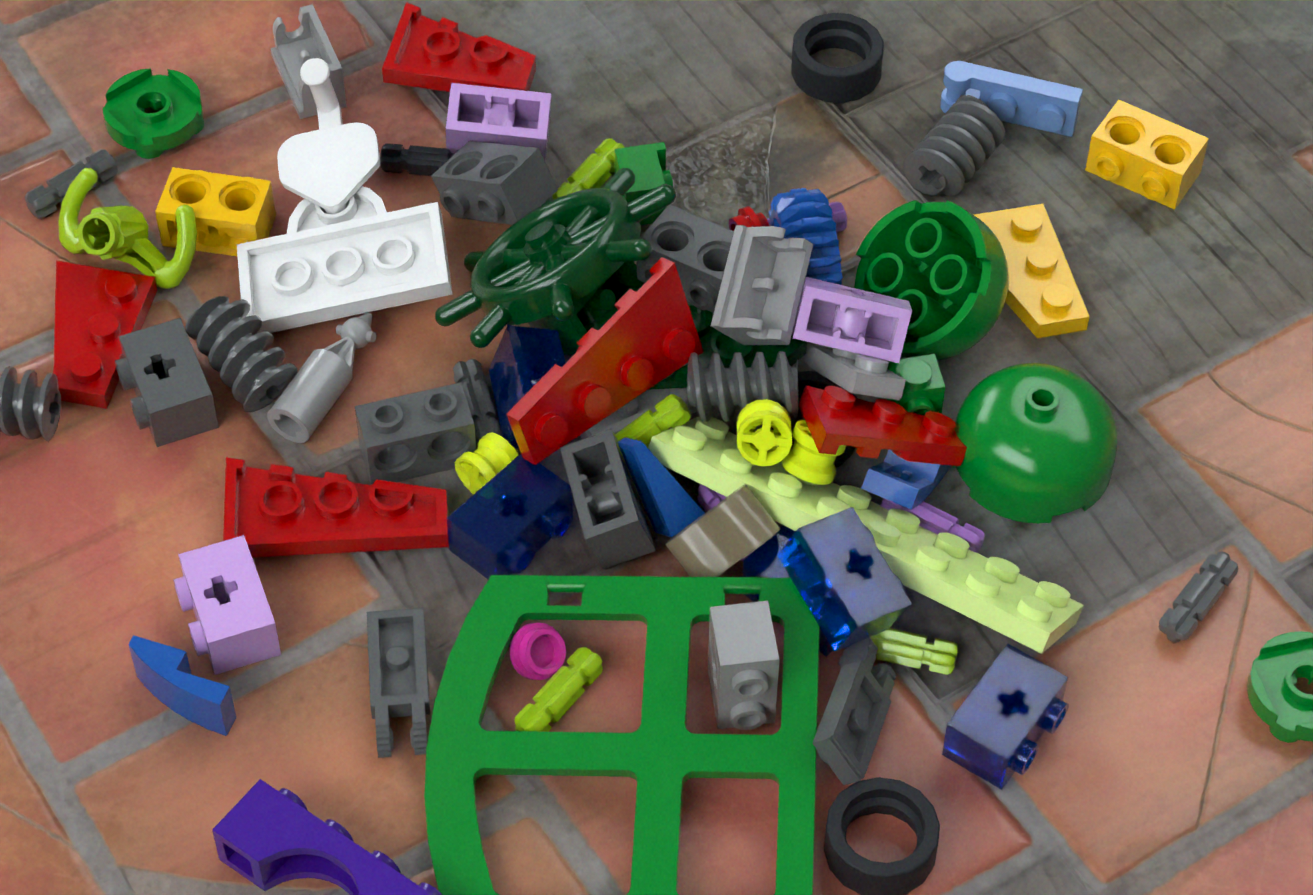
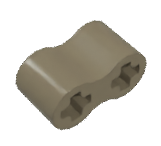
(723, 535)

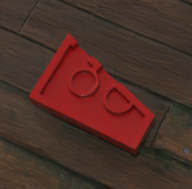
(438, 54)
(90, 316)
(841, 419)

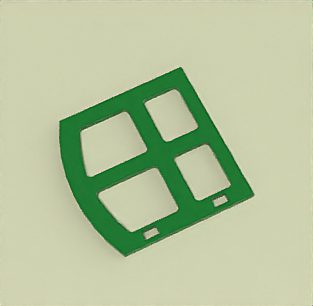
(656, 755)

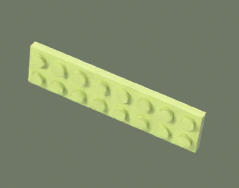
(925, 561)

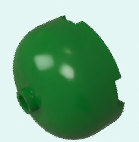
(946, 270)
(1036, 442)

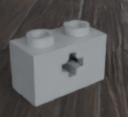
(743, 665)

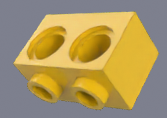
(1146, 154)
(225, 208)

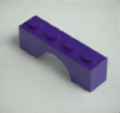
(277, 840)

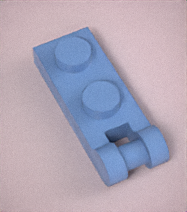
(1014, 96)

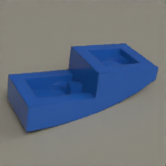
(903, 481)
(169, 678)

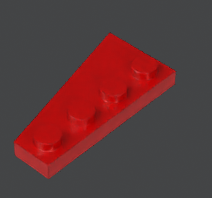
(611, 367)
(328, 515)

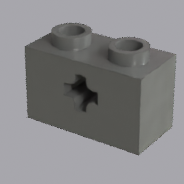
(167, 382)
(607, 500)

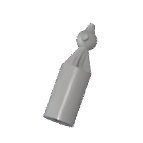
(319, 382)

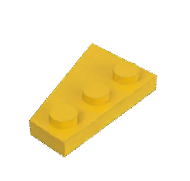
(1039, 277)

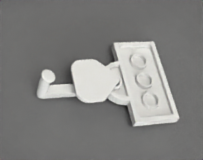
(340, 241)

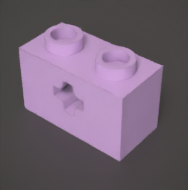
(497, 117)
(852, 320)
(228, 604)

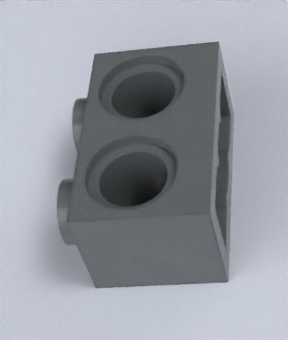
(494, 182)
(695, 247)
(415, 433)

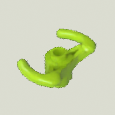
(123, 234)

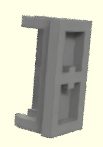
(297, 47)
(761, 286)

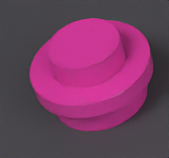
(537, 651)

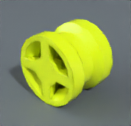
(764, 445)
(806, 461)
(484, 463)

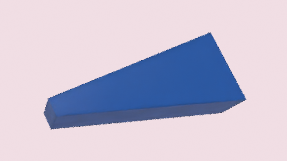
(663, 497)

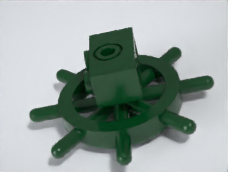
(560, 264)

